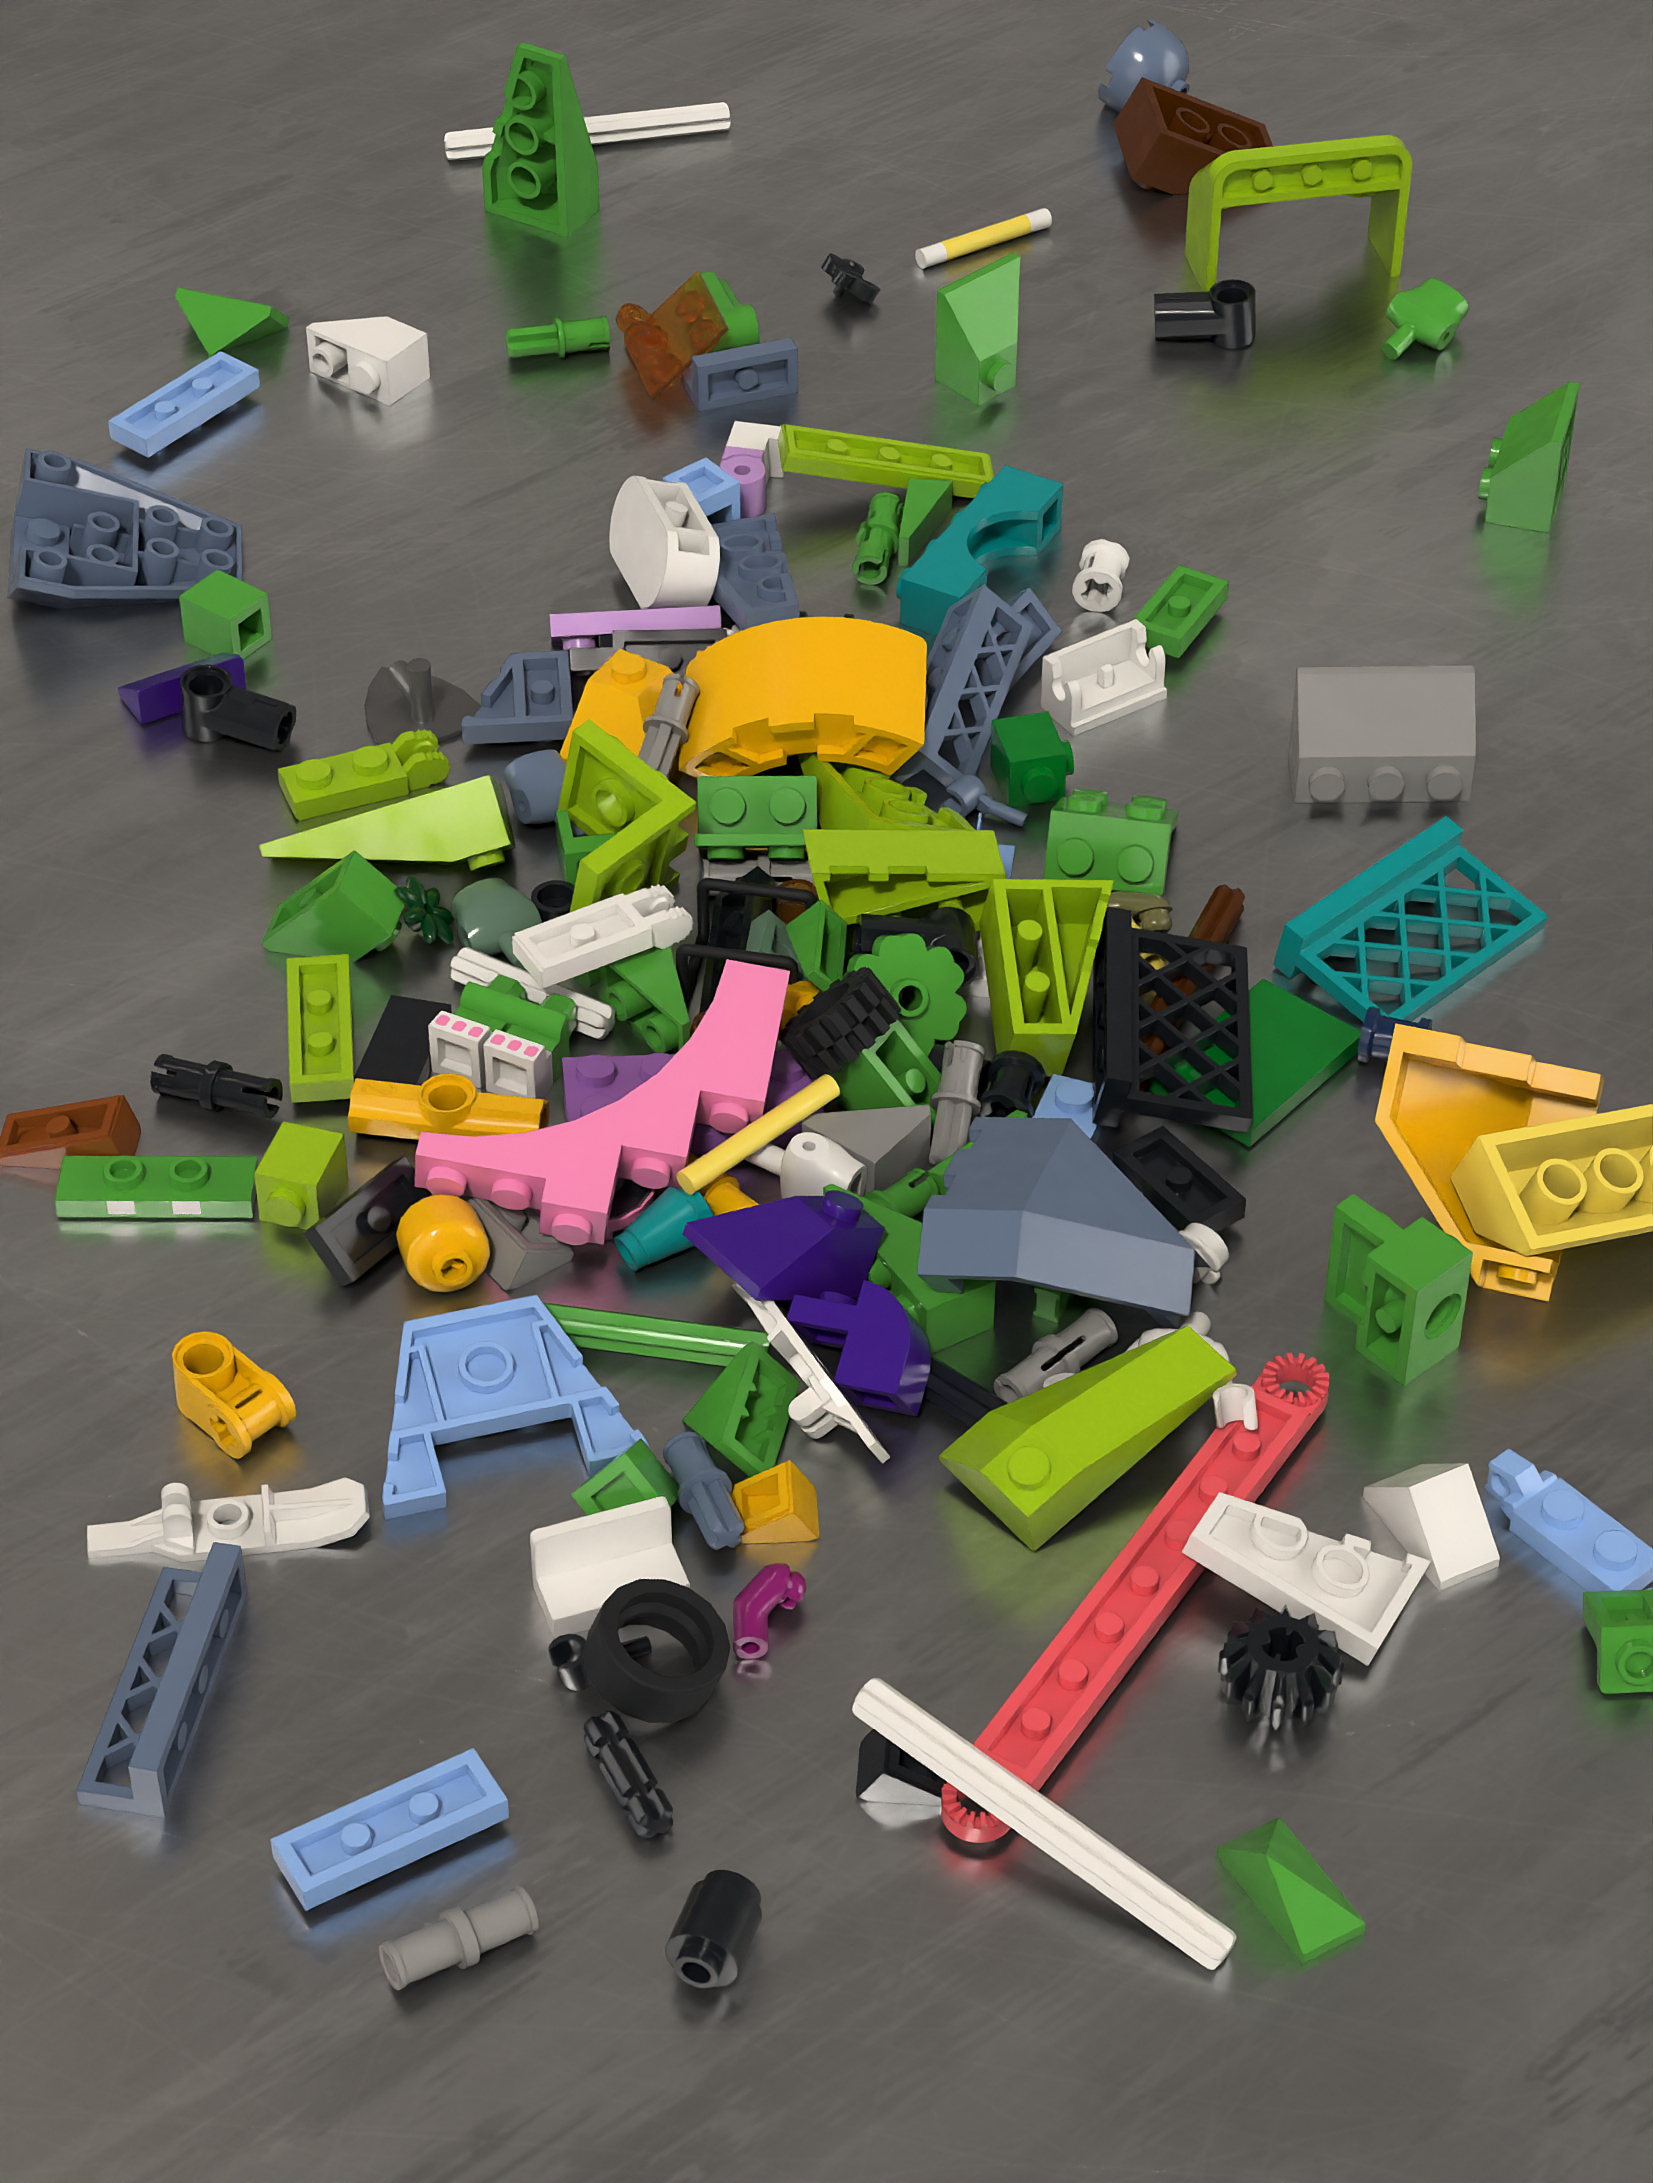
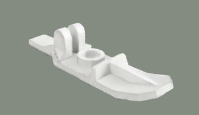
(823, 1403)
(263, 1525)

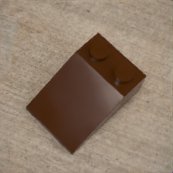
(1175, 135)

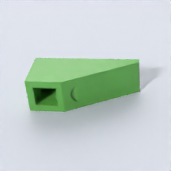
(645, 995)
(942, 1315)

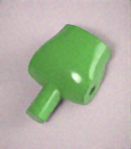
(1425, 315)

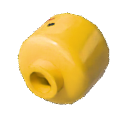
(440, 1237)

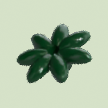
(424, 912)

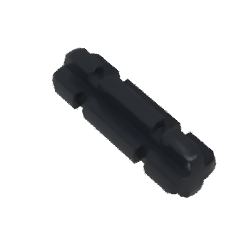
(628, 1774)

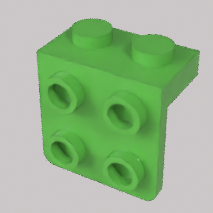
(1110, 841)

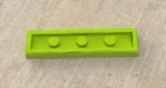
(880, 460)

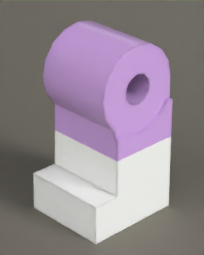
(751, 459)

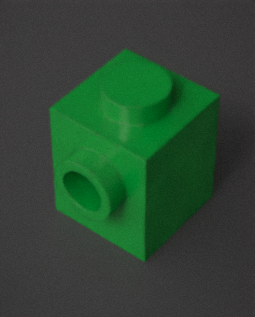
(1029, 759)

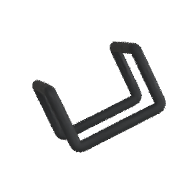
(688, 972)

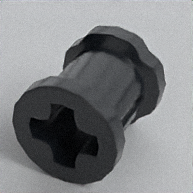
(1013, 1083)

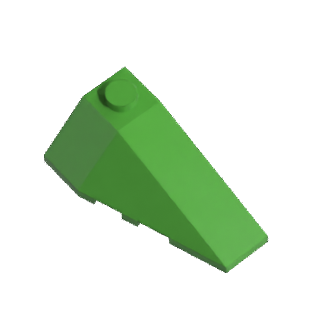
(541, 151)

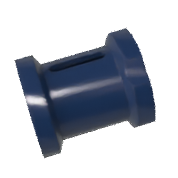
(1378, 1034)

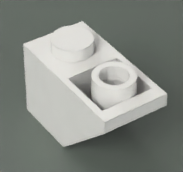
(370, 356)

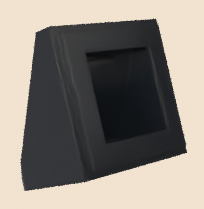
(893, 1775)

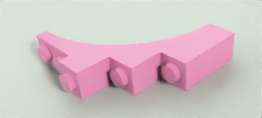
(643, 1137)

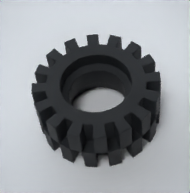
(840, 1023)

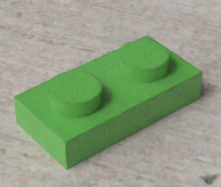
(1181, 609)

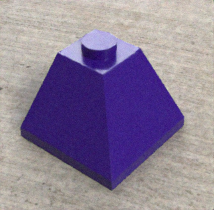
(792, 1245)

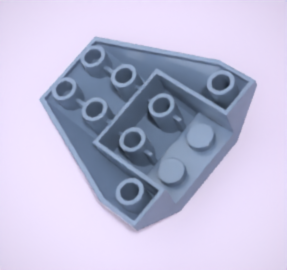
(107, 540)

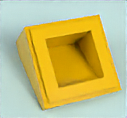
(777, 1506)

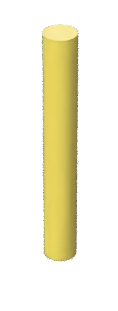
(757, 1134)

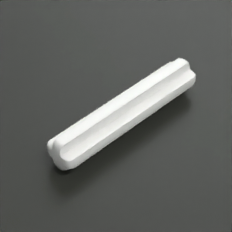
(592, 1015)

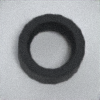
(641, 1691)

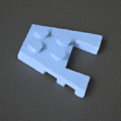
(484, 1376)

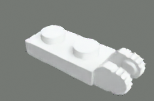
(601, 934)

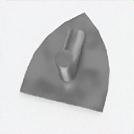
(411, 699)

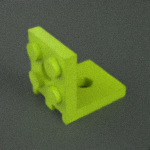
(621, 794)

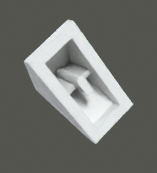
(1437, 1518)

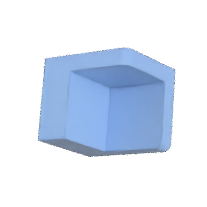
(712, 488)

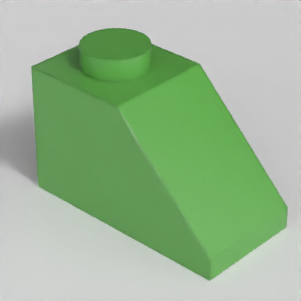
(338, 913)
(888, 1075)

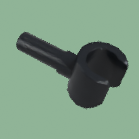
(567, 1656)

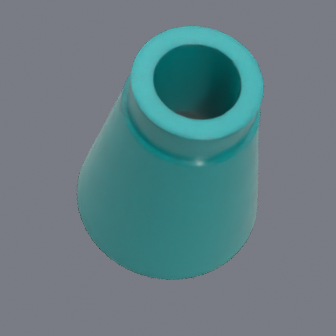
(660, 1228)

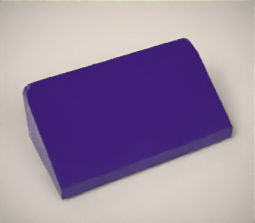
(160, 694)

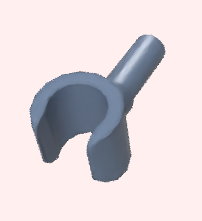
(970, 794)

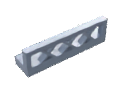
(950, 667)
(176, 1695)

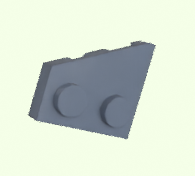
(525, 702)

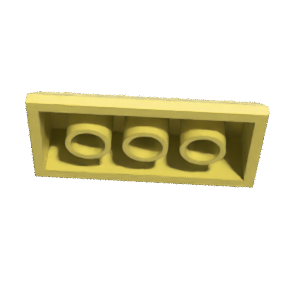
(1561, 1182)

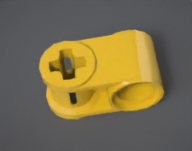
(227, 1392)

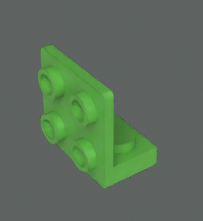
(755, 814)

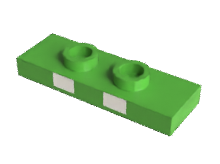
(157, 1186)

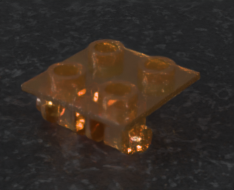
(674, 332)

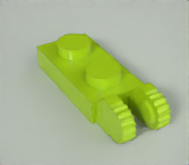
(364, 775)

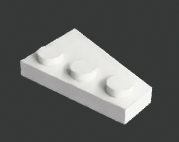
(1309, 1573)

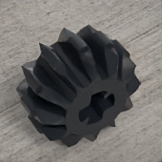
(1280, 1667)

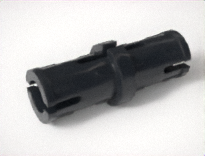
(216, 1086)

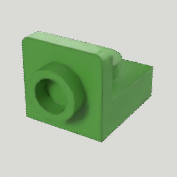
(1624, 1638)

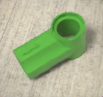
(739, 318)

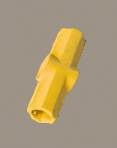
(440, 1106)

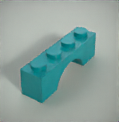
(1007, 518)

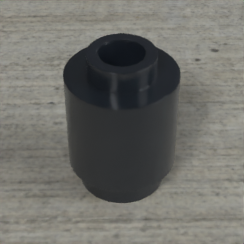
(715, 1929)

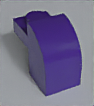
(883, 1346)

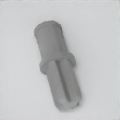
(667, 725)
(955, 1098)

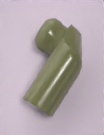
(1148, 908)

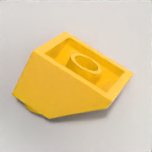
(620, 700)

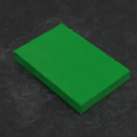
(1291, 1056)

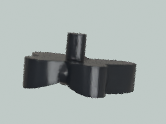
(848, 276)

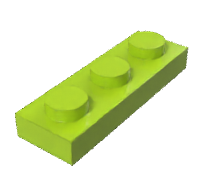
(320, 1028)

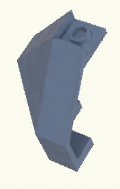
(1054, 1214)

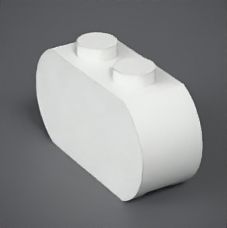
(664, 544)

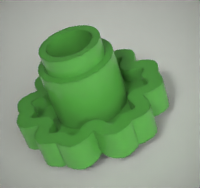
(928, 984)

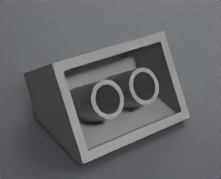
(1383, 734)

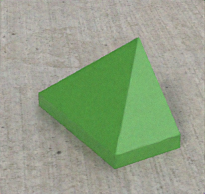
(227, 321)
(746, 1410)
(1291, 1890)

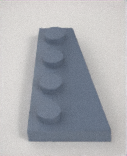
(754, 572)

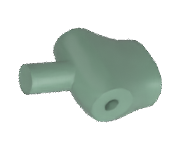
(490, 915)

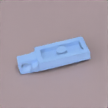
(1568, 1527)

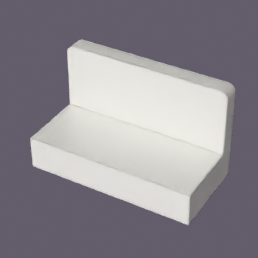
(593, 1555)

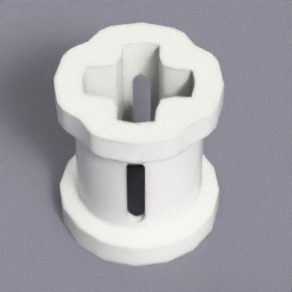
(1099, 582)

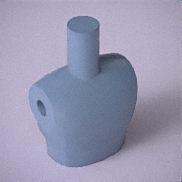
(536, 787)

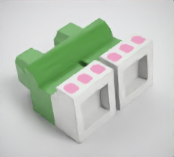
(504, 1038)

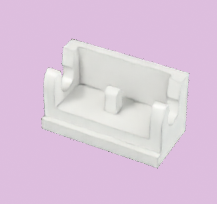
(1102, 678)

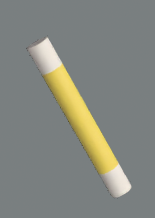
(983, 238)

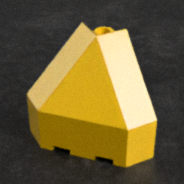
(1446, 1095)

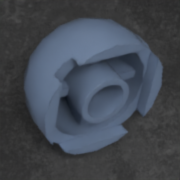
(1146, 54)

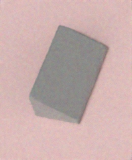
(516, 1246)

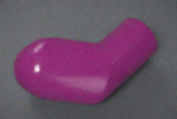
(751, 1607)

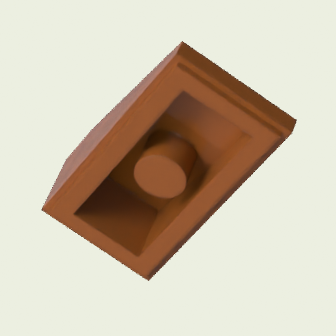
(74, 1129)

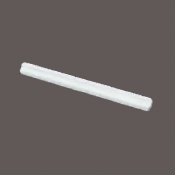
(611, 128)
(1044, 1824)

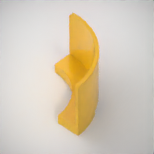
(807, 688)

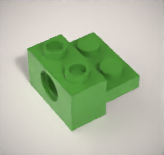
(1397, 1287)

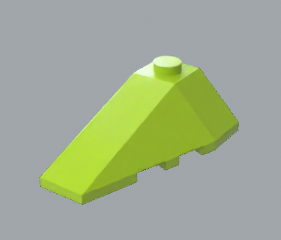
(868, 800)
(437, 828)
(1072, 1440)

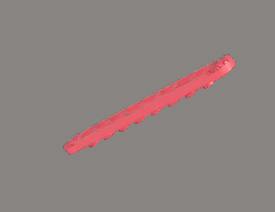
(1137, 1592)

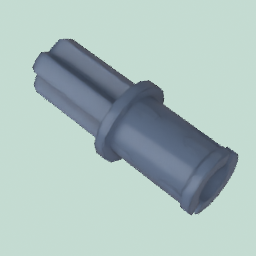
(704, 1490)

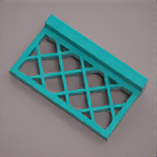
(1367, 902)

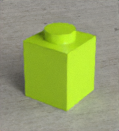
(301, 1175)

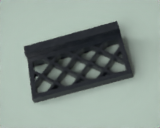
(1118, 983)

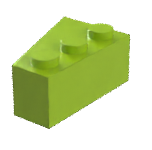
(902, 871)
(1039, 961)

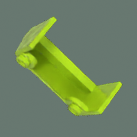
(1350, 167)

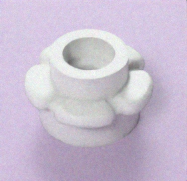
(1210, 1248)

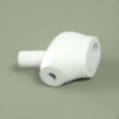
(810, 1165)

